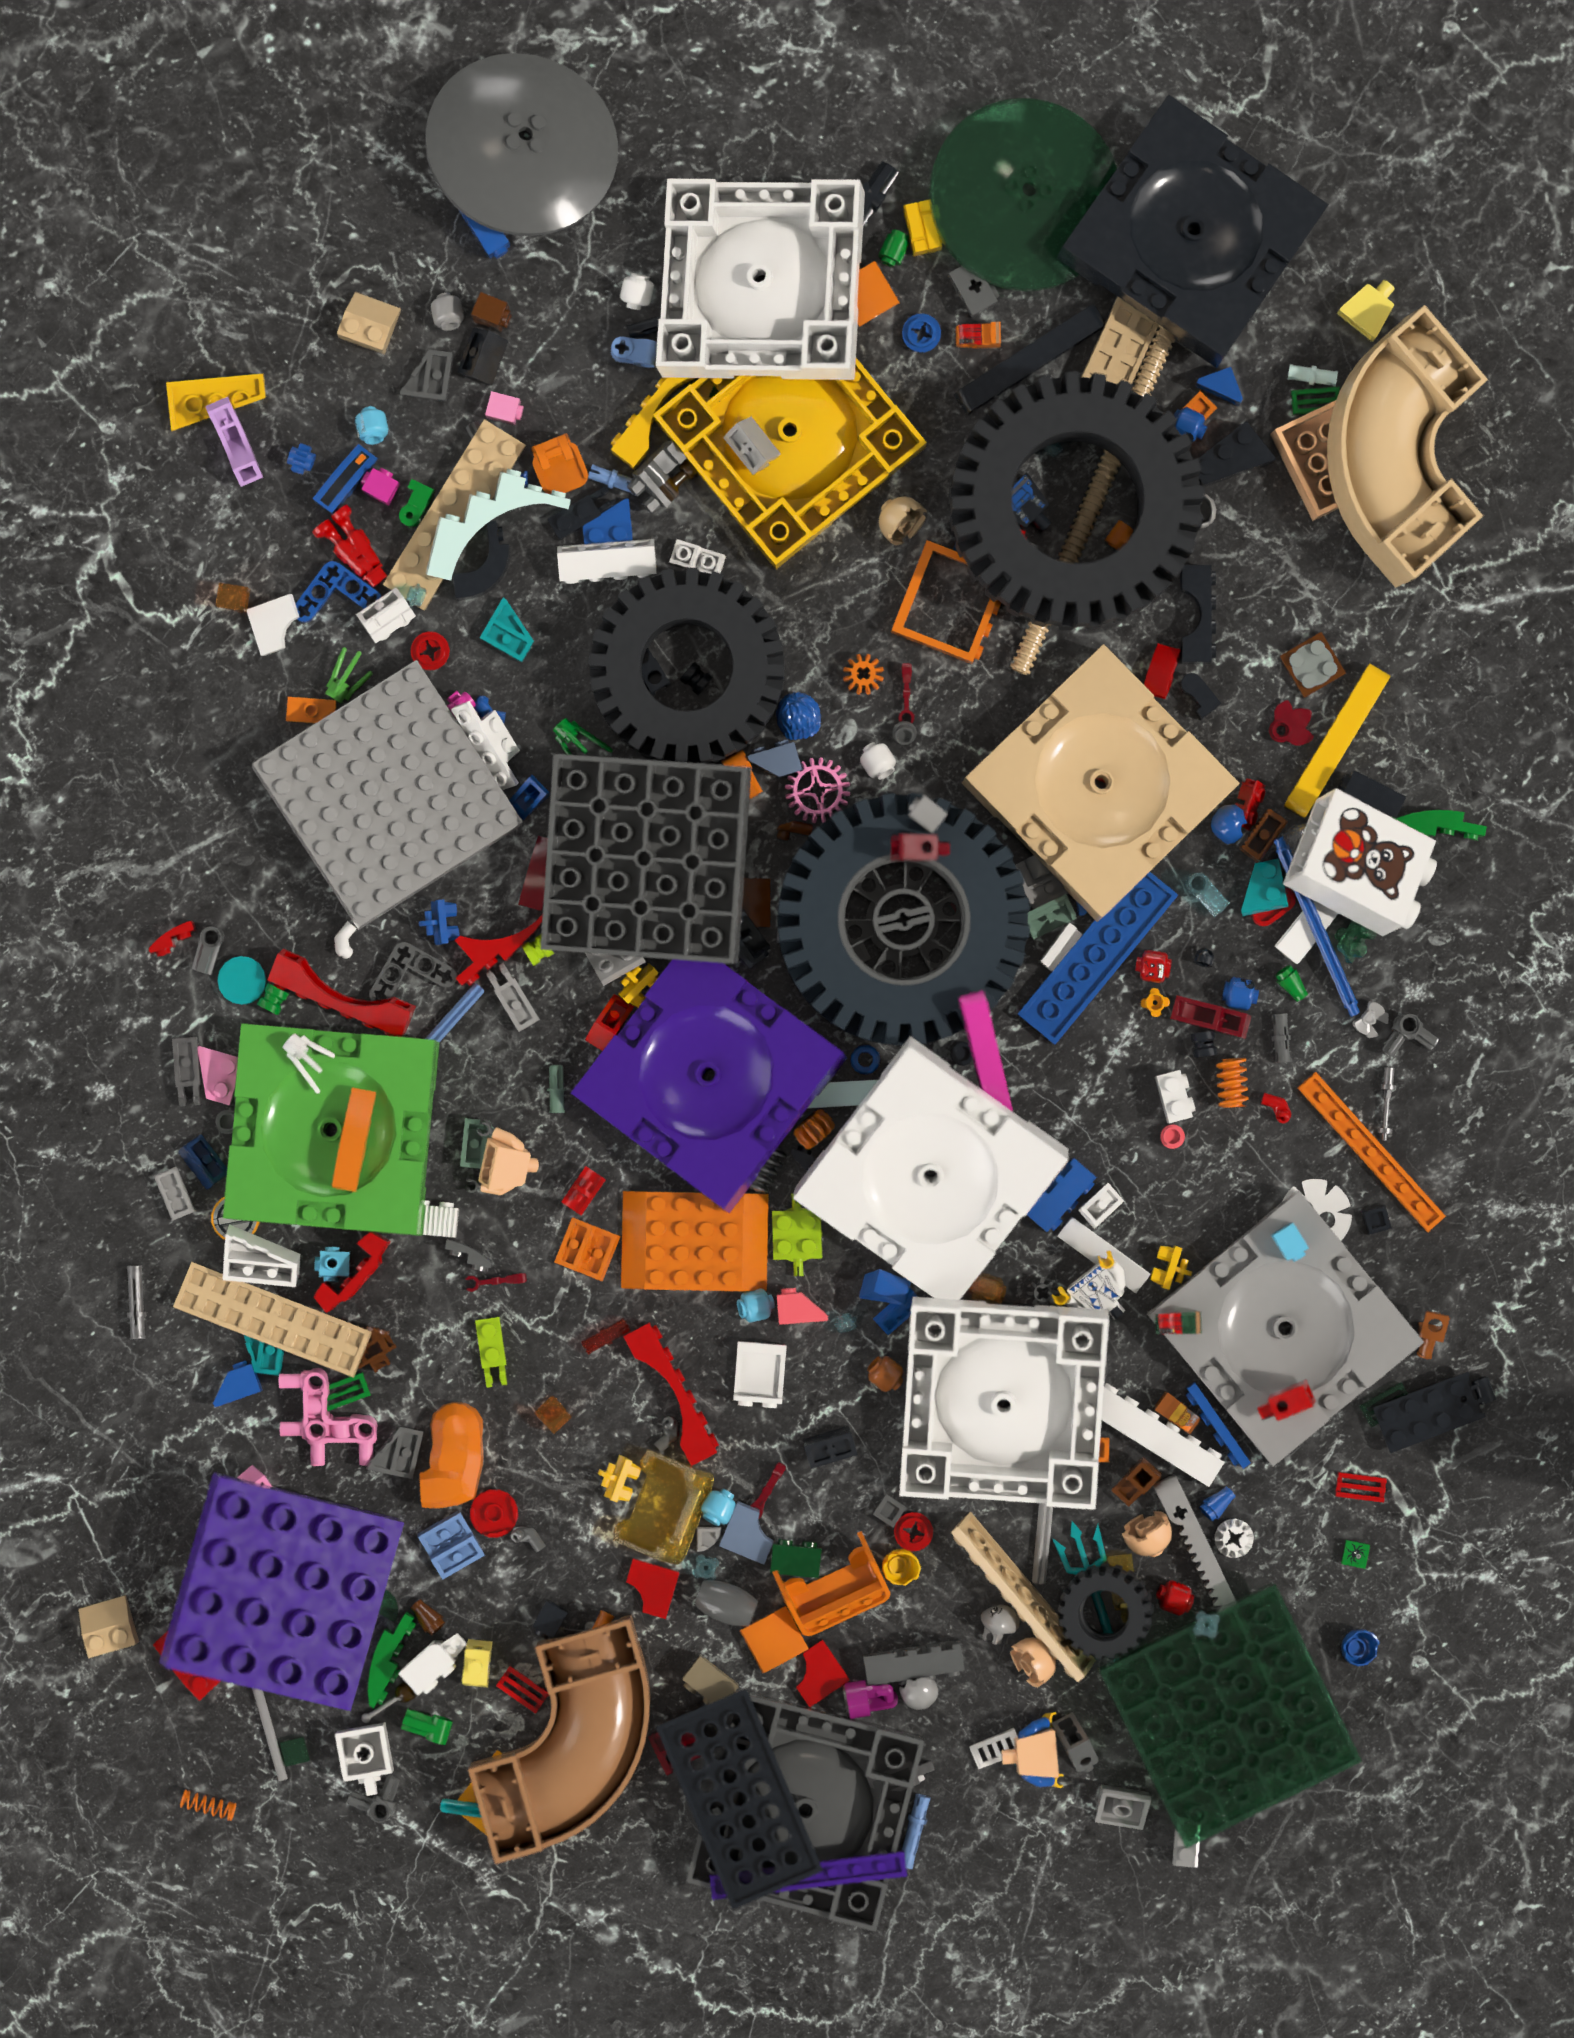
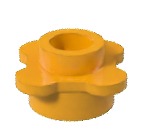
(1161, 1002)

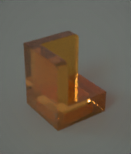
(233, 597)
(553, 1414)

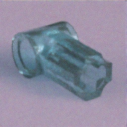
(1207, 895)

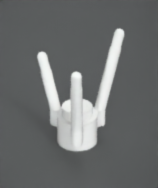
(298, 1048)

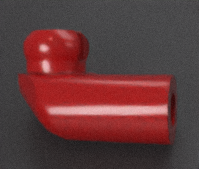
(1279, 1106)

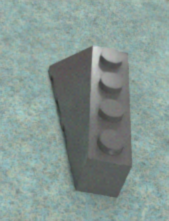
(914, 1662)

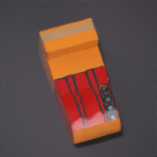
(979, 335)

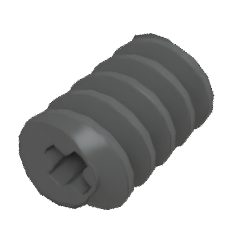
(768, 1169)

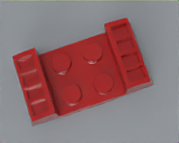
(330, 1297)

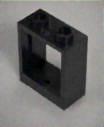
(1372, 793)

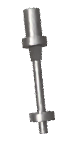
(1388, 1087)

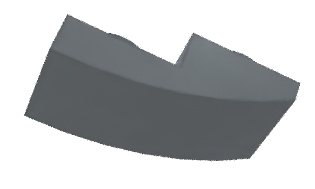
(476, 1258)

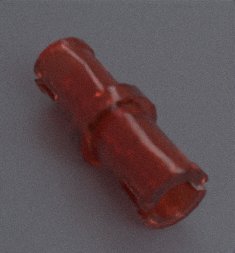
(606, 1336)

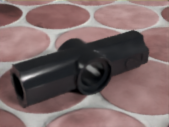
(876, 189)

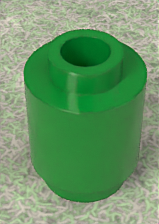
(894, 248)

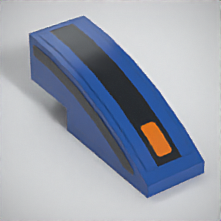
(345, 479)

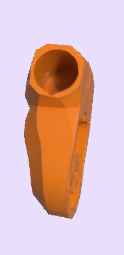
(454, 1457)

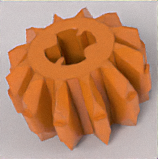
(863, 665)
(814, 1129)

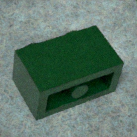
(796, 1559)

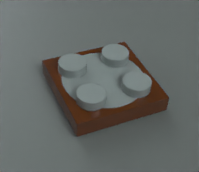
(1312, 665)

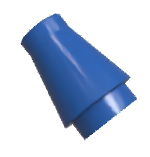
(1217, 1503)

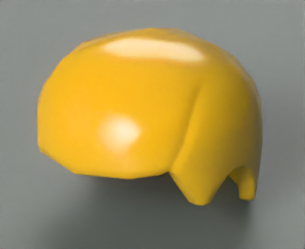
(901, 1567)

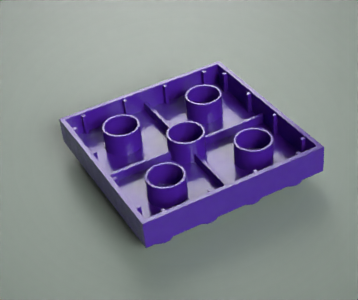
(281, 1592)

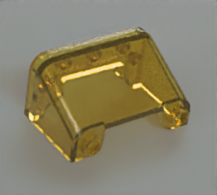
(665, 1508)

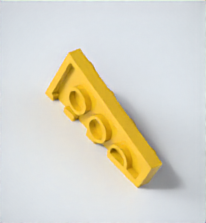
(190, 397)

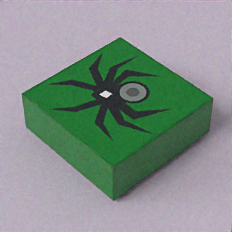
(1355, 1554)

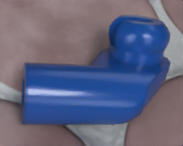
(482, 708)

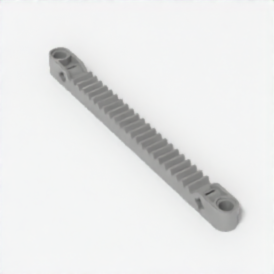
(1172, 1495)

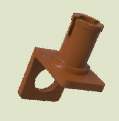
(1431, 1333)

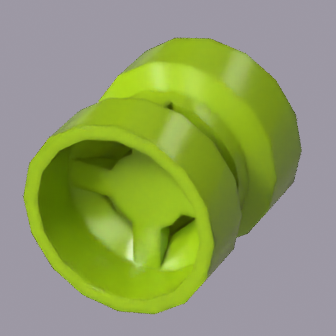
(534, 951)

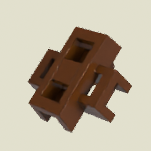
(377, 1349)

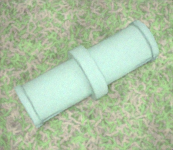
(1312, 375)

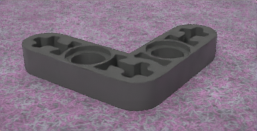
(413, 964)

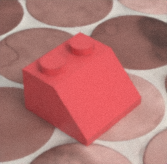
(798, 1308)

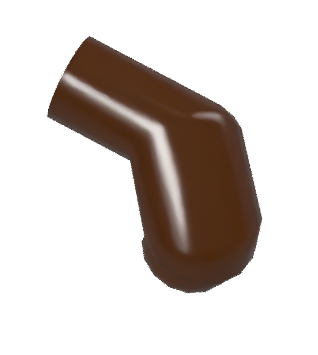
(793, 827)

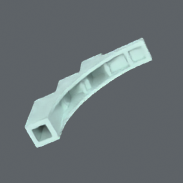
(453, 535)

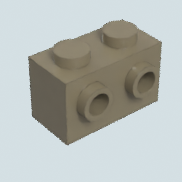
(708, 1680)

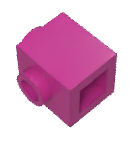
(380, 485)

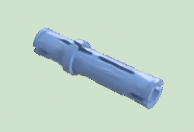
(915, 1826)

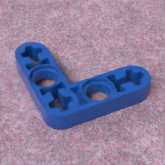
(338, 583)

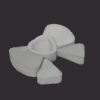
(1373, 1012)

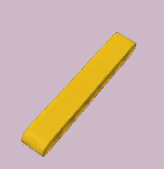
(1337, 740)

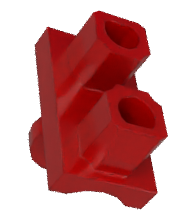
(583, 1190)

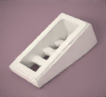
(992, 1740)

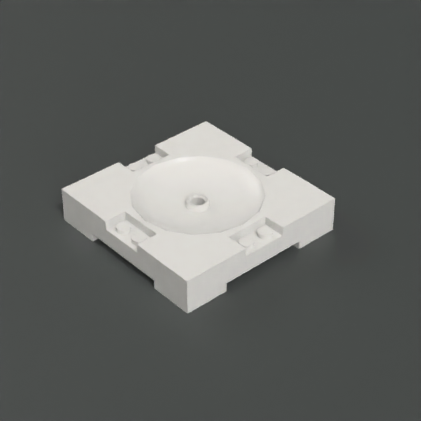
(793, 321)
(922, 1120)
(1037, 1359)

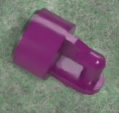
(864, 1699)

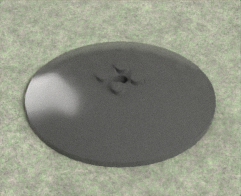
(513, 181)

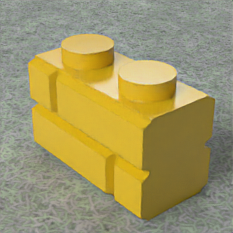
(921, 228)

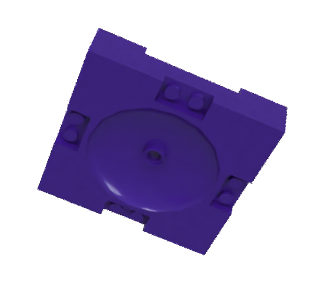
(717, 1129)

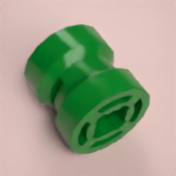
(273, 999)

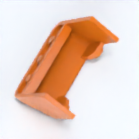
(836, 1594)

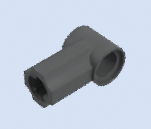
(207, 953)

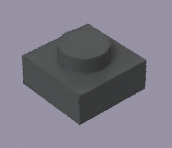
(889, 1510)

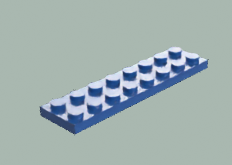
(1096, 958)

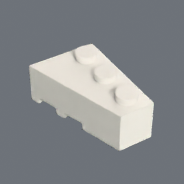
(258, 1260)

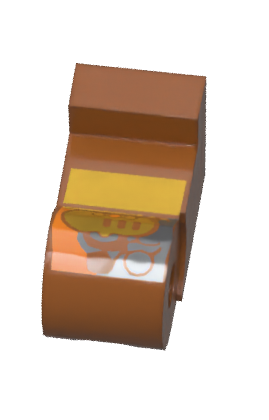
(1177, 1412)

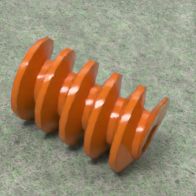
(1232, 1082)

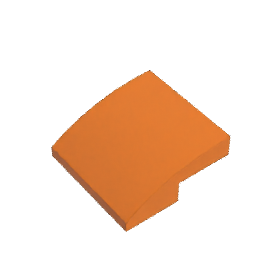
(873, 294)
(587, 1249)
(774, 1639)

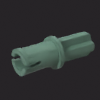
(557, 1089)

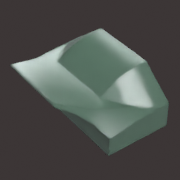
(473, 1144)

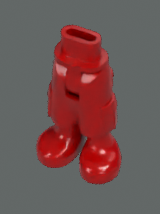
(354, 550)

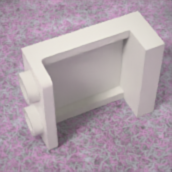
(759, 1373)

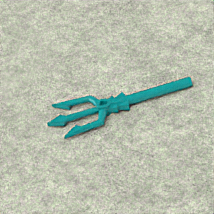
(1096, 1596)

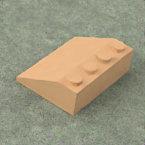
(1304, 453)

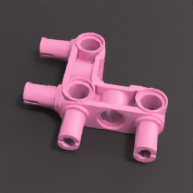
(334, 1428)

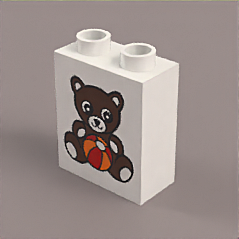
(1361, 863)

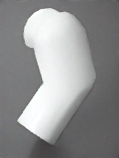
(341, 940)

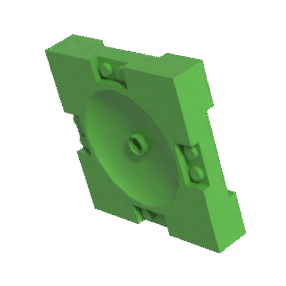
(280, 1145)

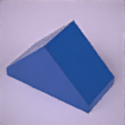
(1221, 385)
(529, 797)
(884, 1287)

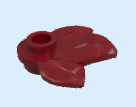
(1293, 722)

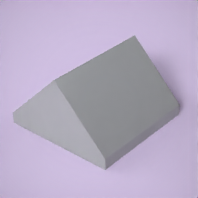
(1122, 1807)

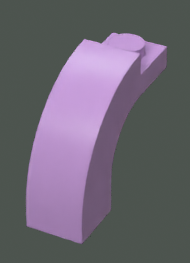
(234, 441)

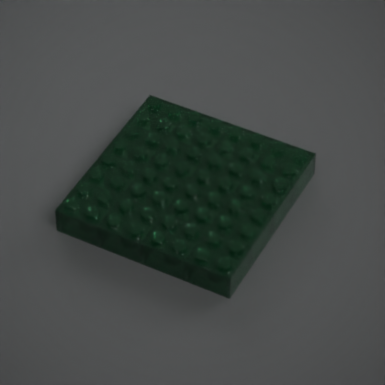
(1229, 1716)

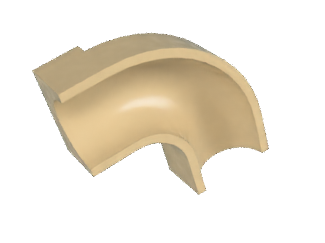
(1384, 447)

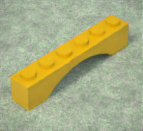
(634, 442)

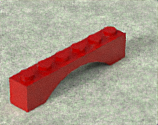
(295, 974)
(647, 1348)

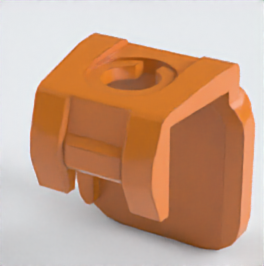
(559, 465)

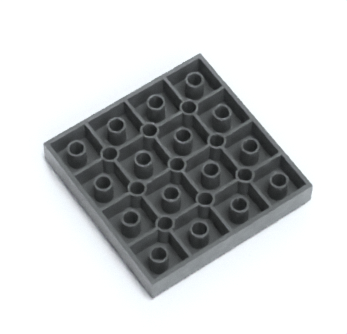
(646, 858)

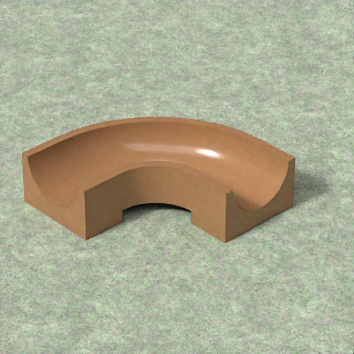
(583, 1754)

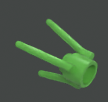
(338, 688)

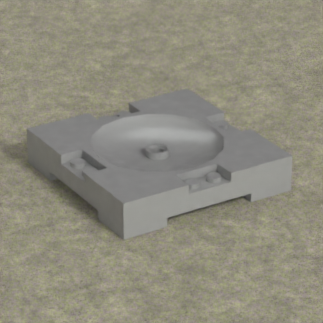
(1339, 1336)

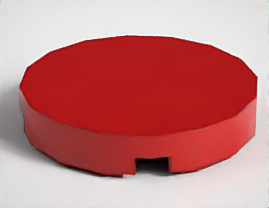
(494, 1513)

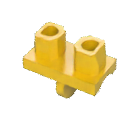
(635, 981)
(1171, 1255)
(615, 1478)

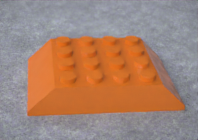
(693, 1242)

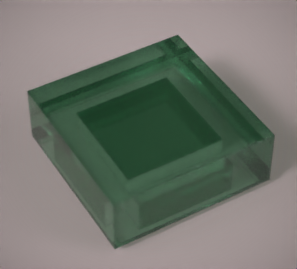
(295, 1751)

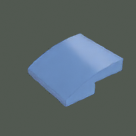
(450, 1544)

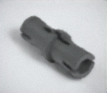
(1281, 1038)

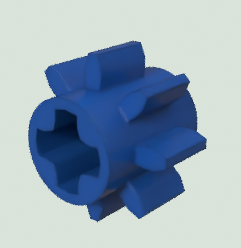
(301, 458)

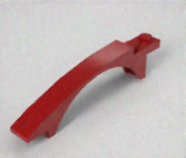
(484, 952)

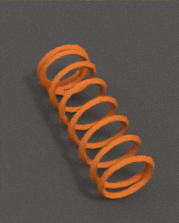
(230, 1806)

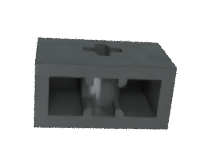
(974, 302)

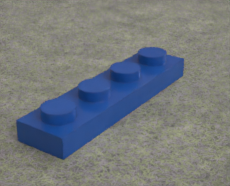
(1222, 1434)

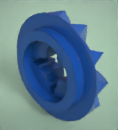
(915, 323)

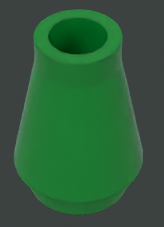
(1291, 982)

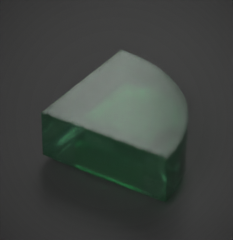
(389, 1606)

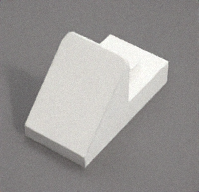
(1100, 1205)

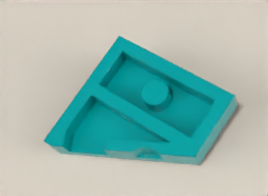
(1265, 889)
(264, 1357)

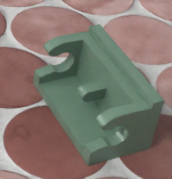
(1050, 916)

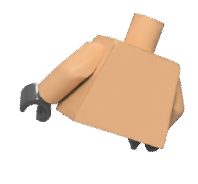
(503, 1163)

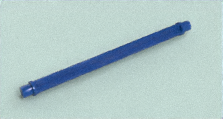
(1320, 935)

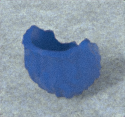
(798, 716)

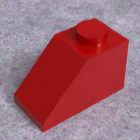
(609, 1022)

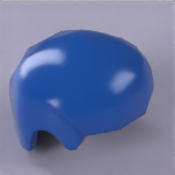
(1227, 823)
(1359, 1647)

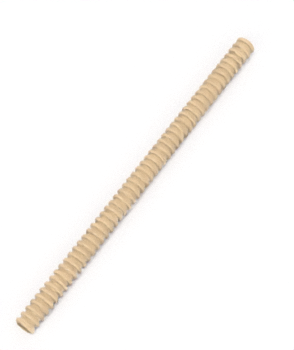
(1095, 496)

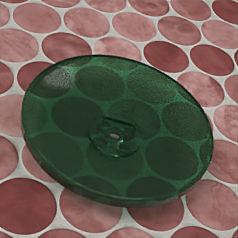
(981, 199)

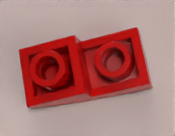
(1161, 670)
(166, 942)

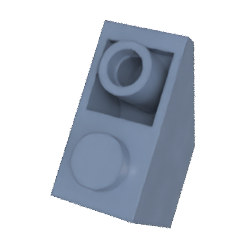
(778, 761)

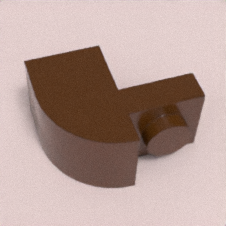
(1136, 1481)

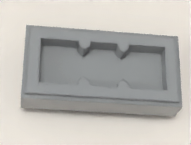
(174, 1193)

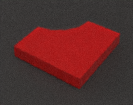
(654, 1584)
(822, 1674)

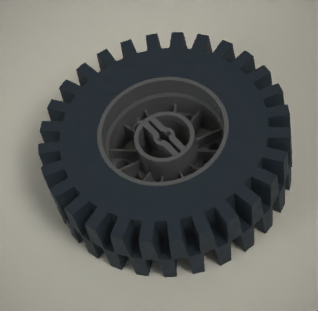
(883, 1005)

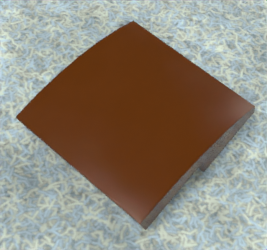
(757, 900)

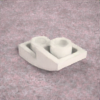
(694, 556)

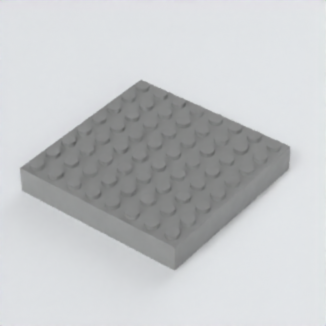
(387, 794)

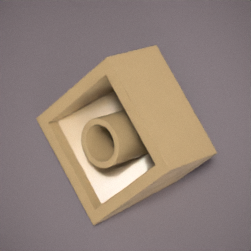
(368, 323)
(107, 1626)

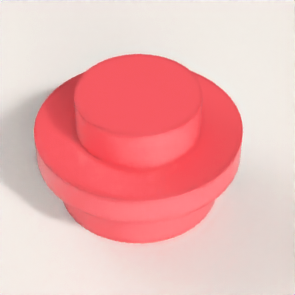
(1172, 1136)

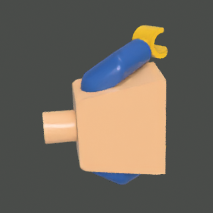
(1036, 1753)

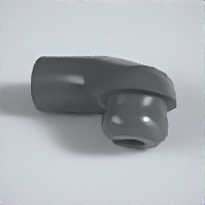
(670, 1433)
(527, 1534)

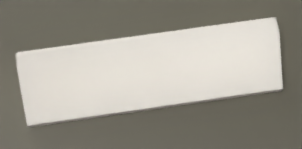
(1299, 937)
(1092, 1246)

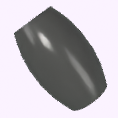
(726, 1603)

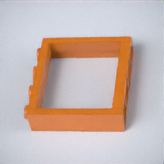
(899, 629)

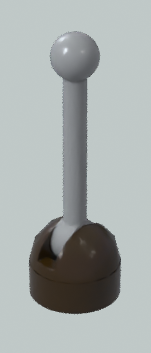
(403, 1694)

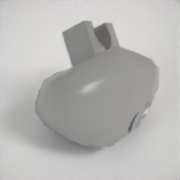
(999, 1621)

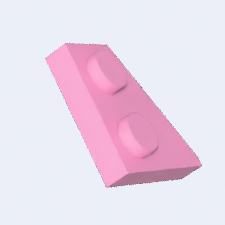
(218, 1074)

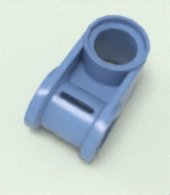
(641, 351)

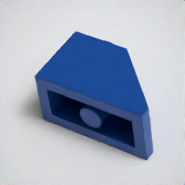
(238, 1384)

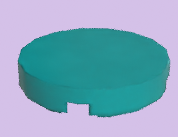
(242, 980)

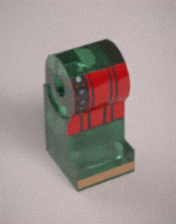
(1178, 1323)

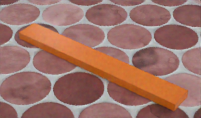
(1371, 1152)

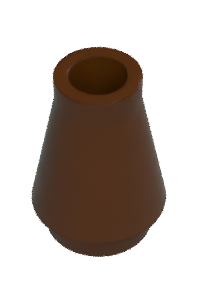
(428, 1618)

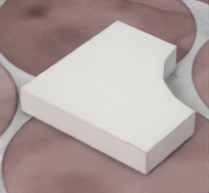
(271, 622)

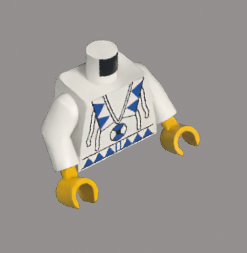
(1096, 1288)

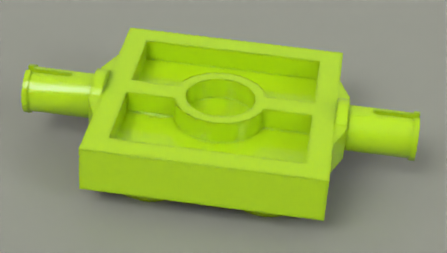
(796, 1236)

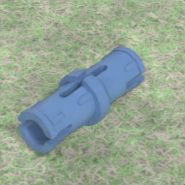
(609, 478)

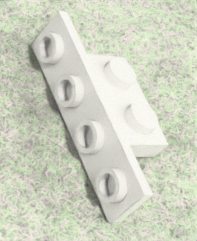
(490, 741)

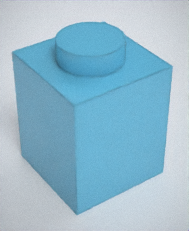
(1290, 1242)

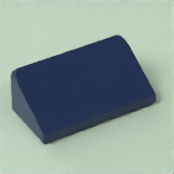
(203, 1161)

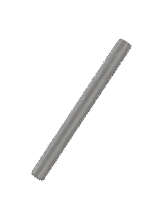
(1042, 1544)

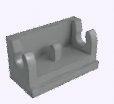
(751, 445)

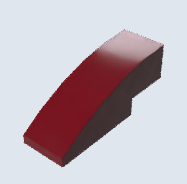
(534, 884)
(1211, 1017)

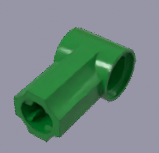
(433, 1727)

